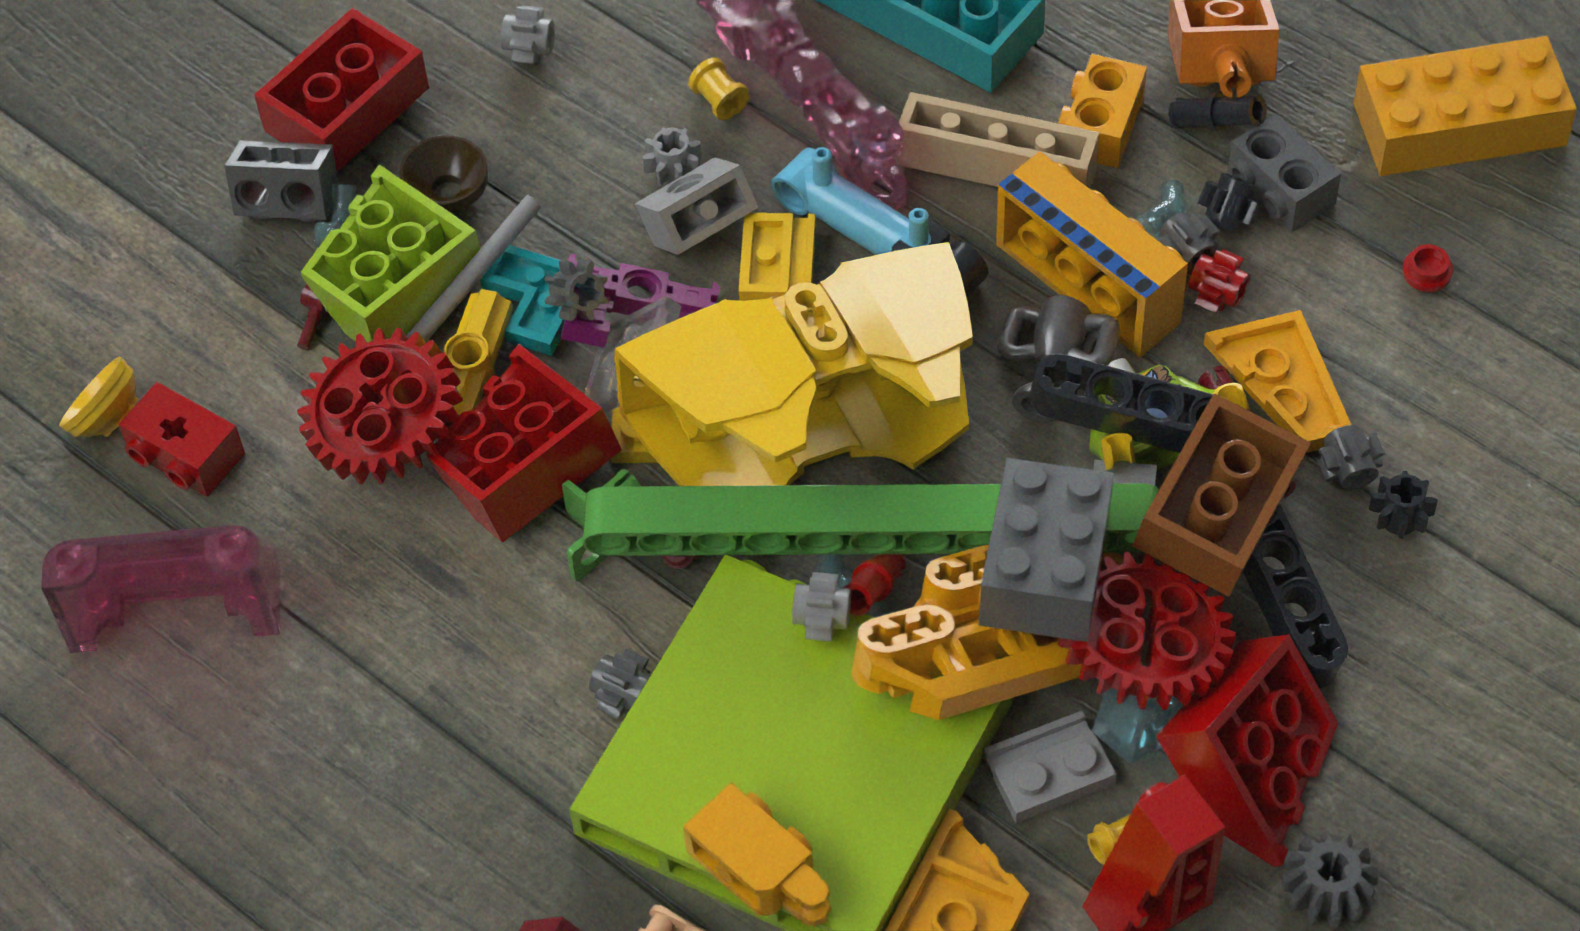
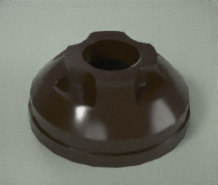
(442, 161)

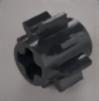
(1229, 202)
(1403, 504)

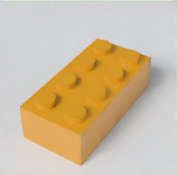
(1464, 105)

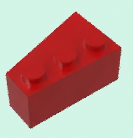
(1160, 863)

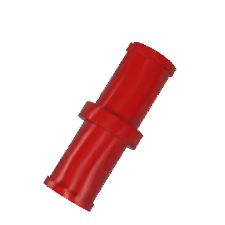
(874, 581)

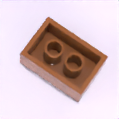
(1221, 494)

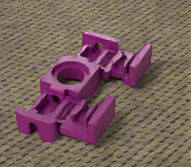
(596, 331)

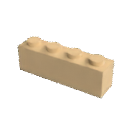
(988, 143)

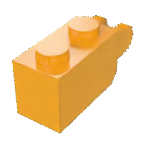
(757, 857)

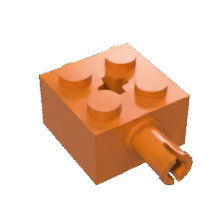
(1223, 43)

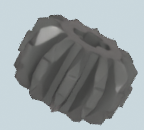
(1325, 897)

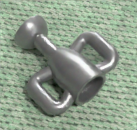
(1060, 330)

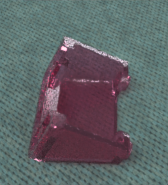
(96, 576)

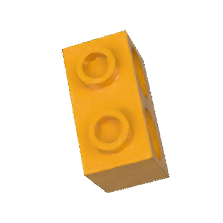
(1107, 102)

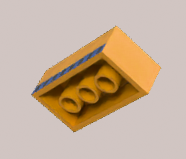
(1090, 251)

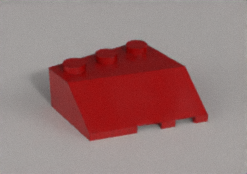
(523, 445)
(1254, 743)

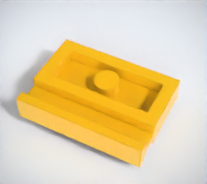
(775, 254)

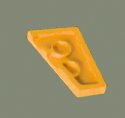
(1282, 373)

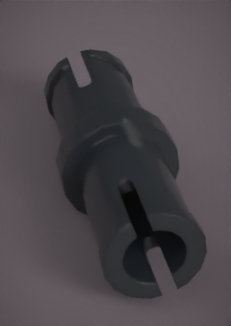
(1217, 111)

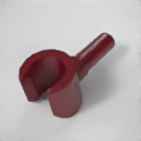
(317, 311)

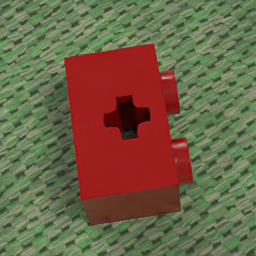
(181, 439)

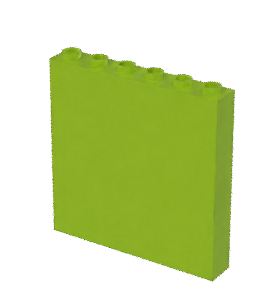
(782, 720)

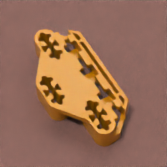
(944, 638)

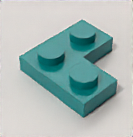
(521, 277)

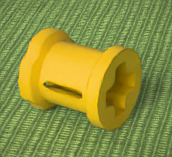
(718, 88)

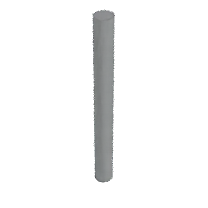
(476, 268)

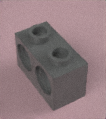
(1287, 172)
(281, 180)

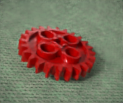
(380, 406)
(1184, 630)

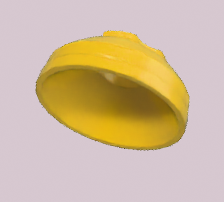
(102, 402)

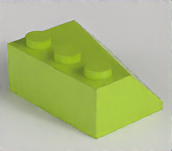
(388, 259)

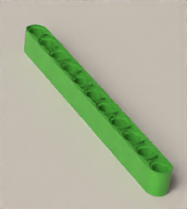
(816, 519)

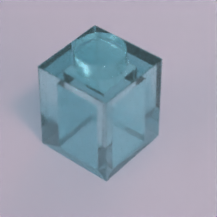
(1129, 728)

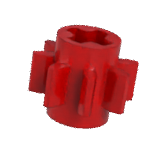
(1219, 281)

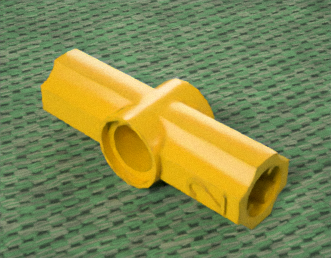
(478, 342)

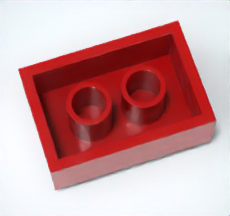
(343, 87)

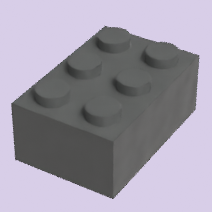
(1046, 549)

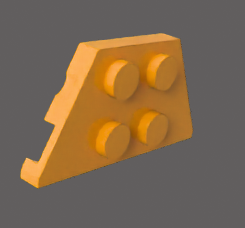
(960, 887)

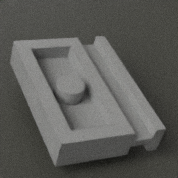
(1049, 766)

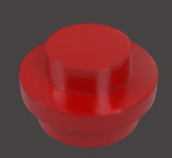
(1427, 268)

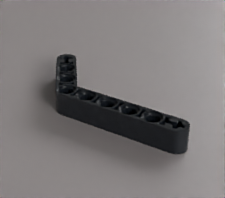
(1183, 410)

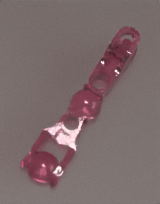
(855, 132)

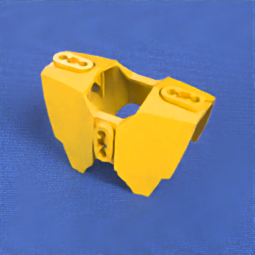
(738, 383)

